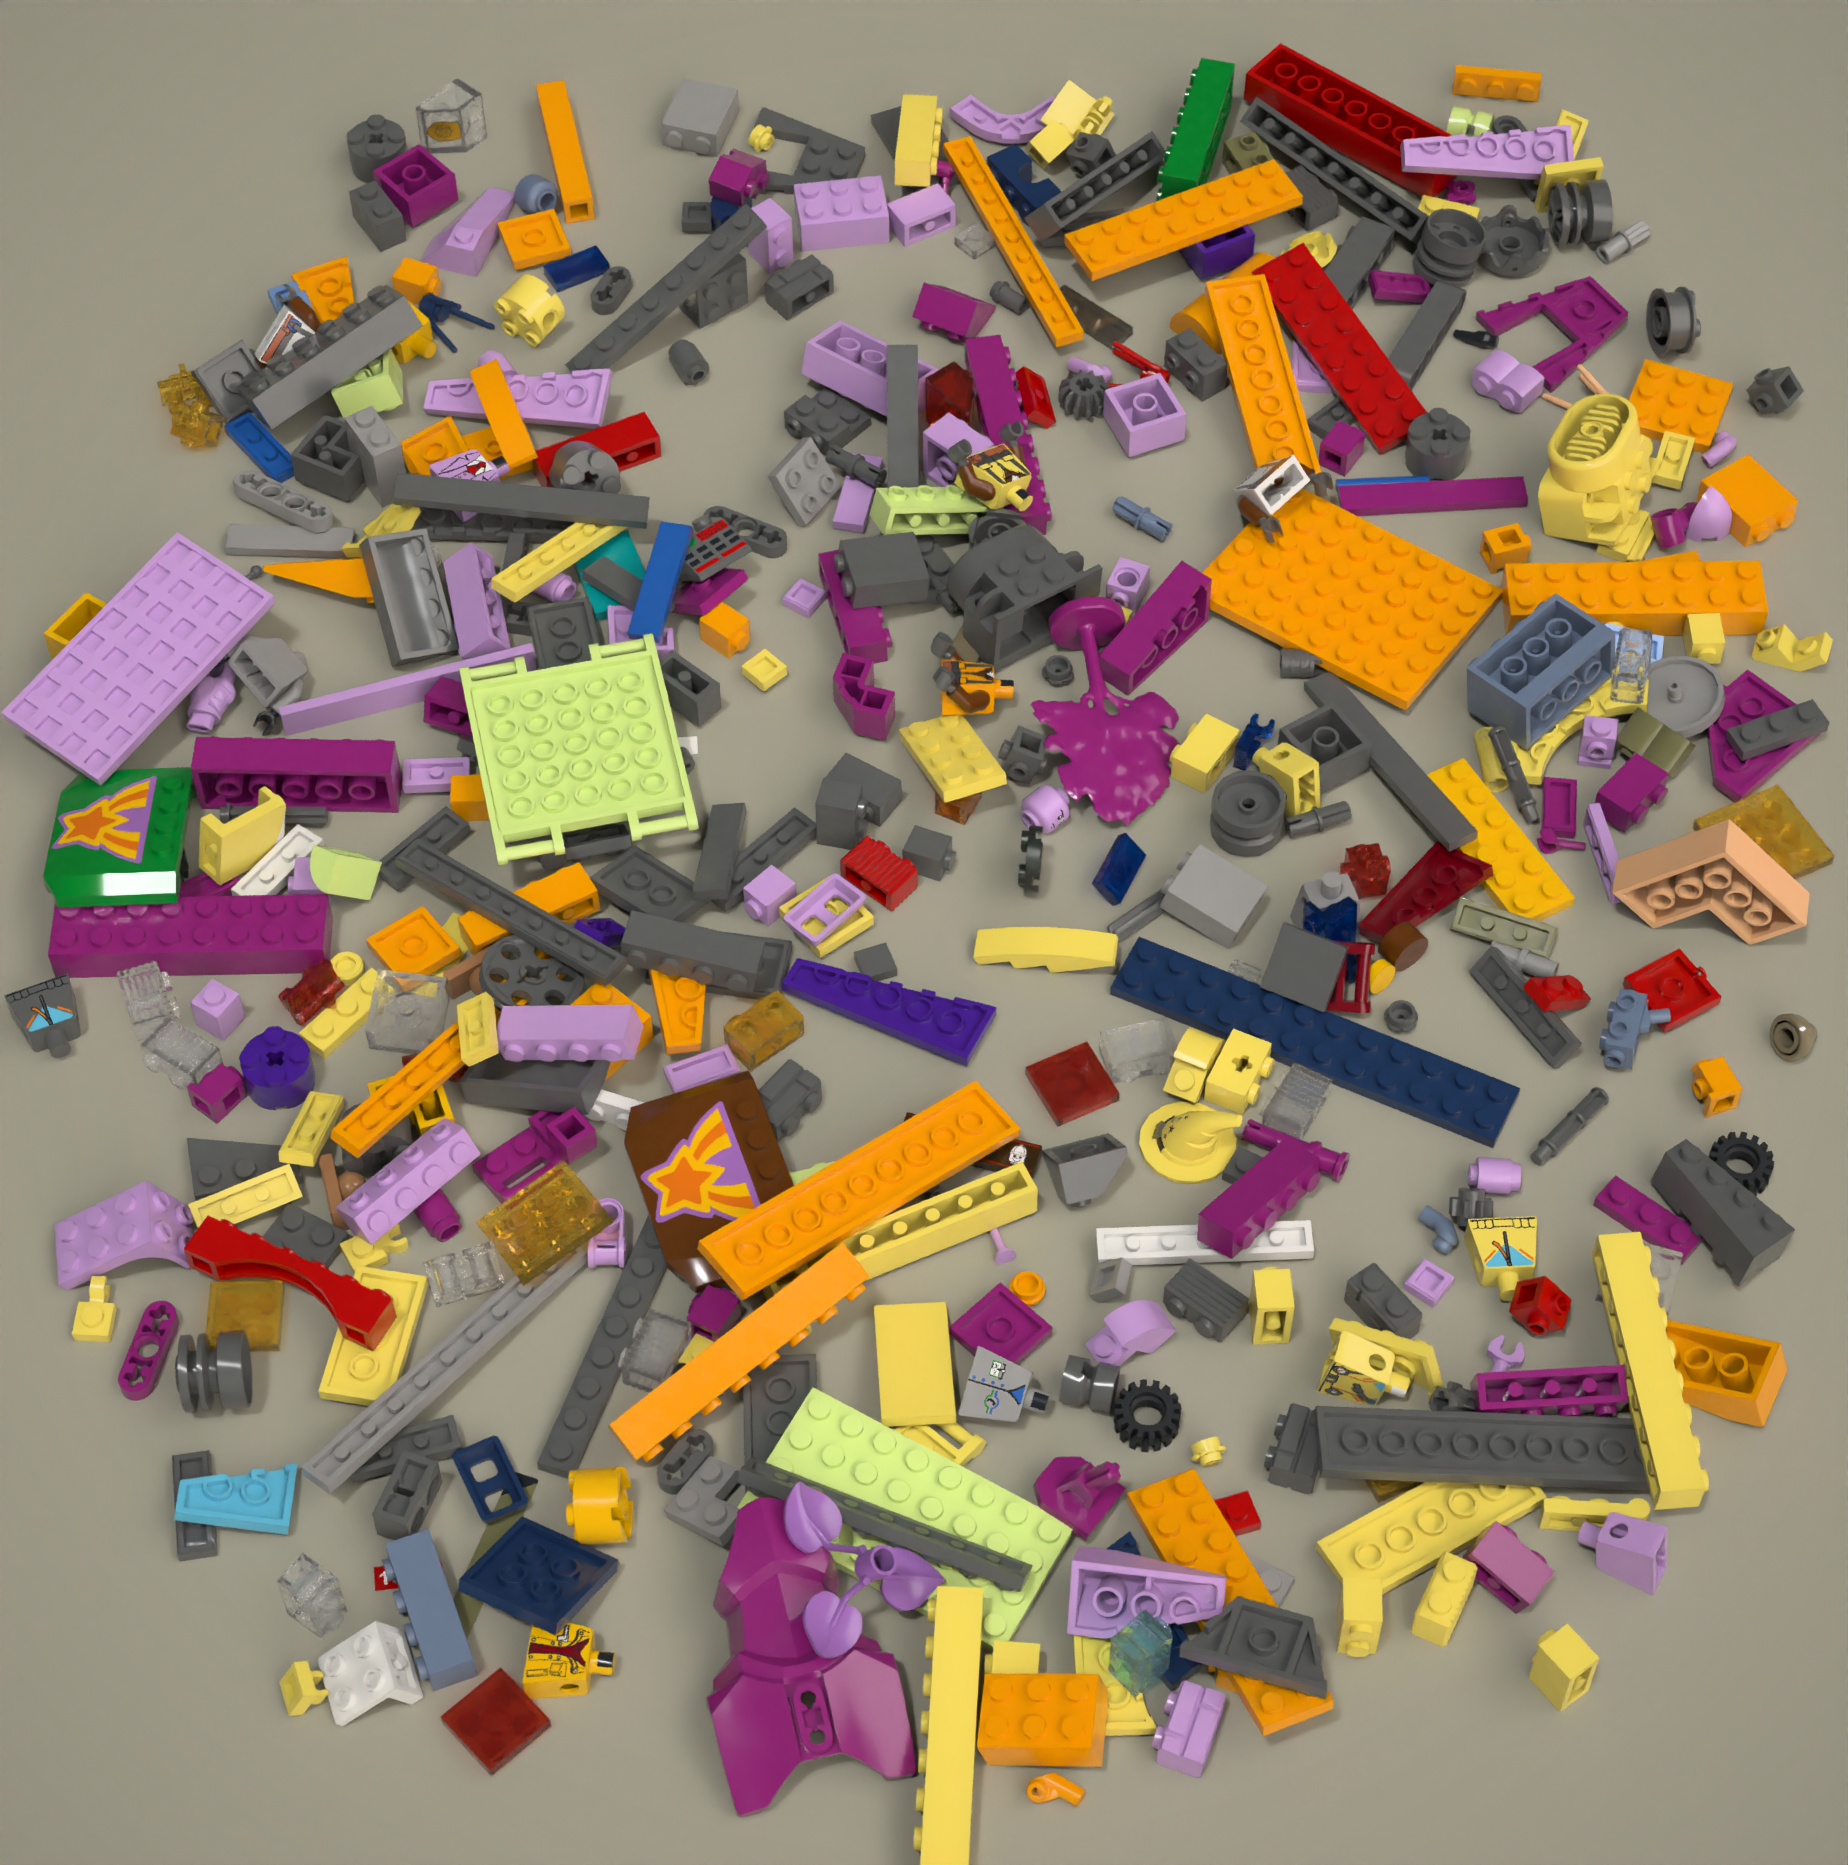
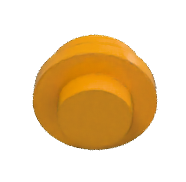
(1028, 1287)

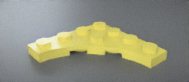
(1597, 704)

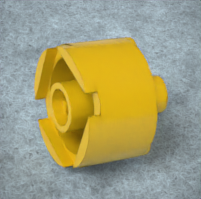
(600, 1505)

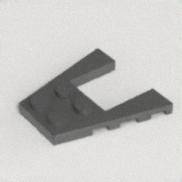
(824, 156)

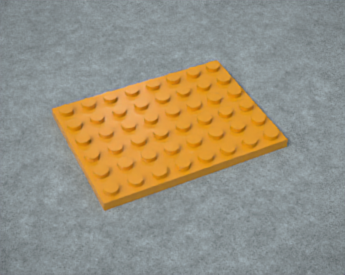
(1350, 597)

